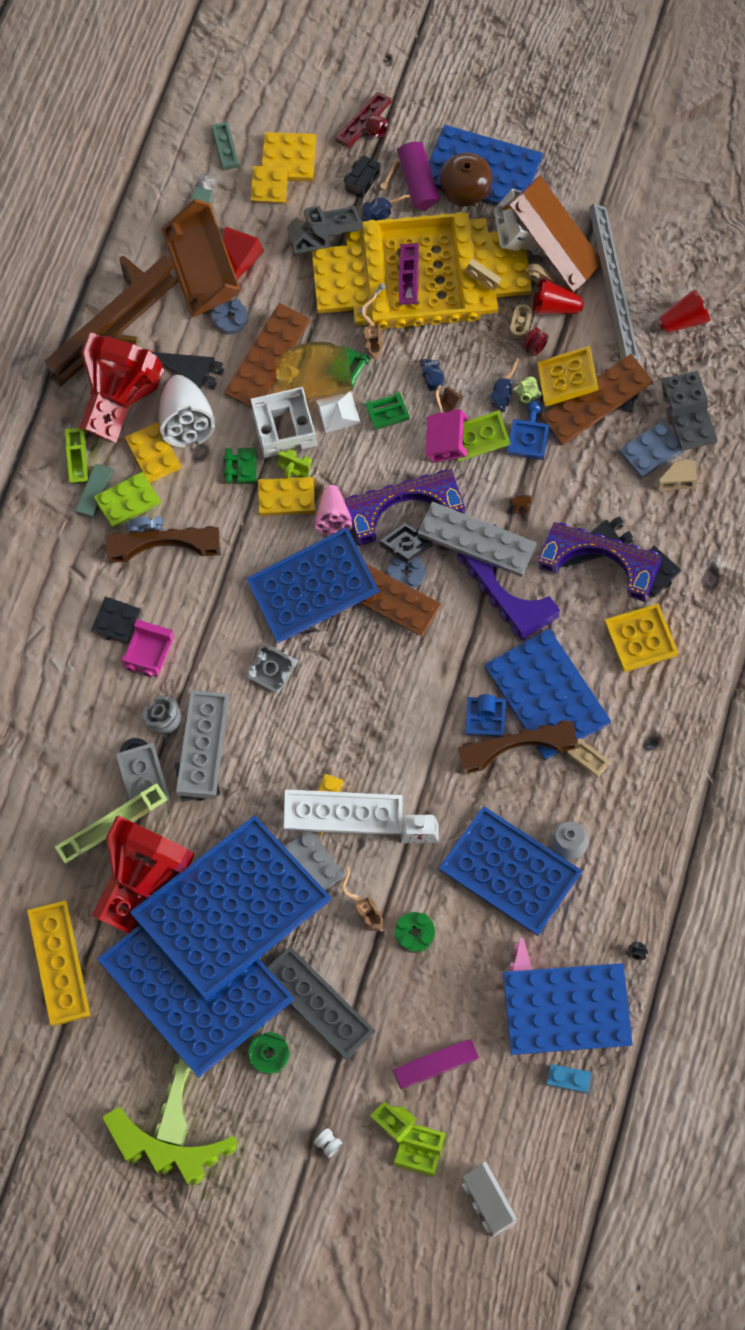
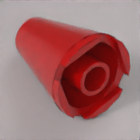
(555, 299)
(685, 314)

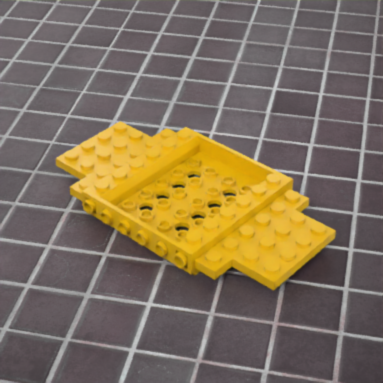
(352, 273)

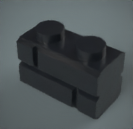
(362, 176)

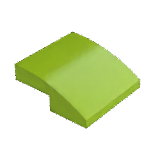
(420, 1150)

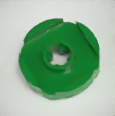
(408, 941)
(263, 1043)

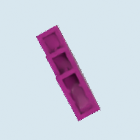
(409, 274)
(435, 1064)

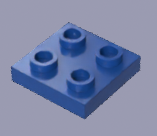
(485, 716)

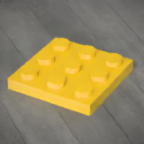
(291, 151)
(567, 376)
(641, 637)

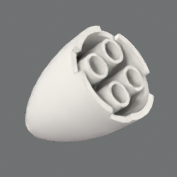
(184, 413)

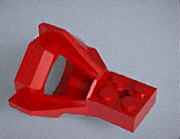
(112, 373)
(133, 879)

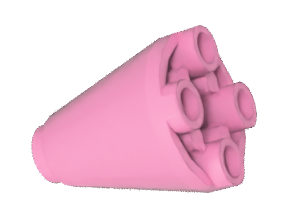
(332, 512)

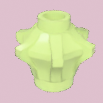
(527, 390)

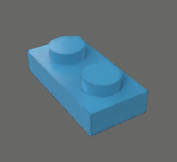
(568, 1078)

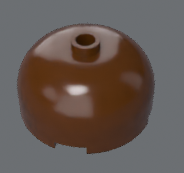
(466, 179)

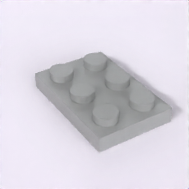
(141, 770)
(315, 859)

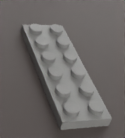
(477, 539)
(203, 744)

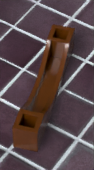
(126, 546)
(556, 737)

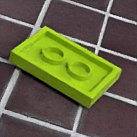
(484, 435)
(127, 500)

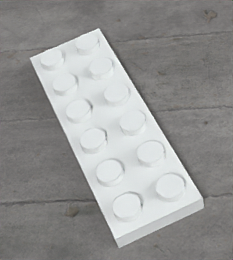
(342, 812)

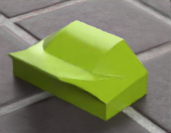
(393, 1120)

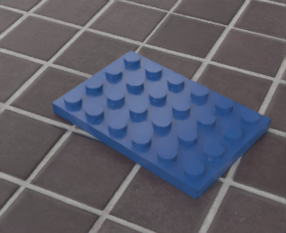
(510, 164)
(312, 585)
(546, 688)
(510, 870)
(567, 1009)

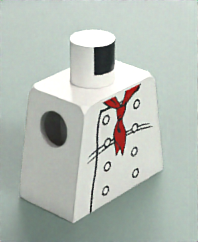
(420, 829)

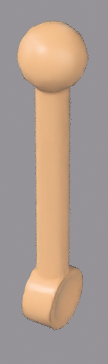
(383, 186)

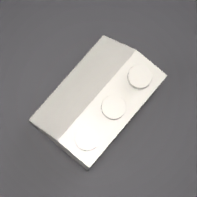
(488, 1200)

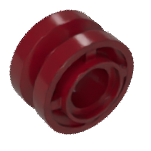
(535, 341)

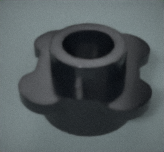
(637, 951)

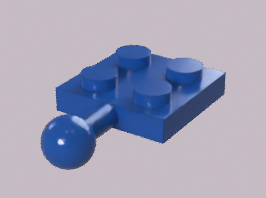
(528, 437)

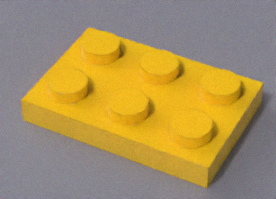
(153, 453)
(286, 496)

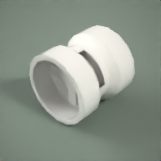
(328, 1142)

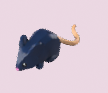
(379, 208)
(434, 377)
(502, 390)

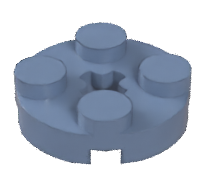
(234, 325)
(142, 523)
(412, 580)

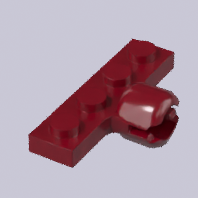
(366, 121)

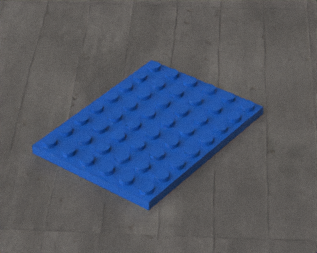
(230, 907)
(193, 1027)

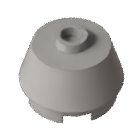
(162, 715)
(569, 840)

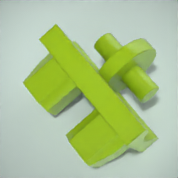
(294, 465)

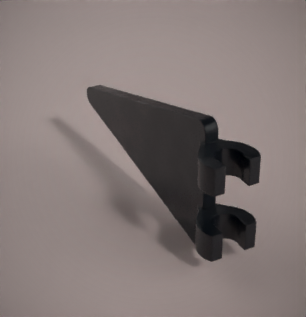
(193, 367)
(608, 531)

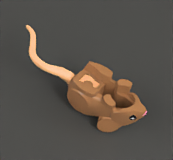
(372, 334)
(365, 909)

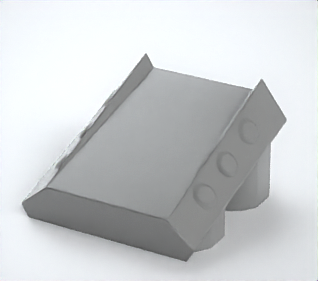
(271, 668)

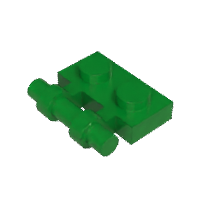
(246, 466)

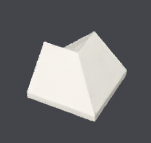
(338, 412)

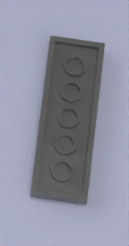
(321, 1004)

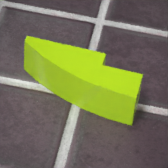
(76, 455)

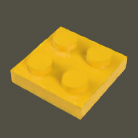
(269, 184)

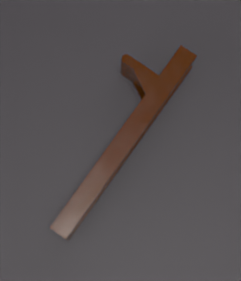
(119, 314)

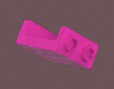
(445, 436)
(148, 649)

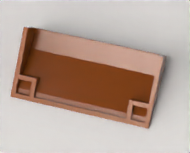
(555, 233)
(200, 258)

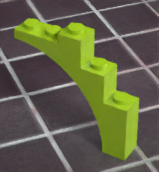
(163, 1156)

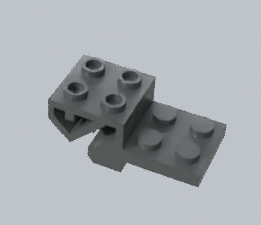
(318, 225)
(688, 410)

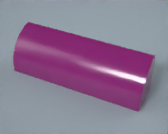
(418, 175)

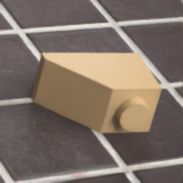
(679, 476)

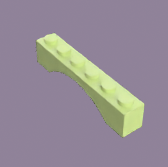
(97, 832)
(173, 1125)

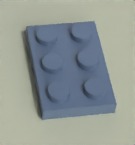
(651, 449)

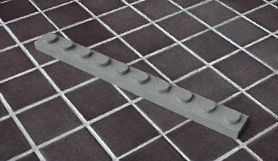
(613, 281)

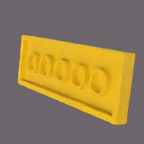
(59, 963)

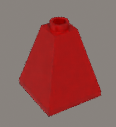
(241, 249)

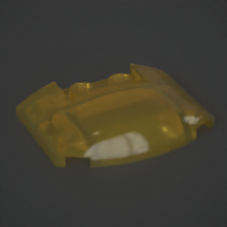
(316, 367)

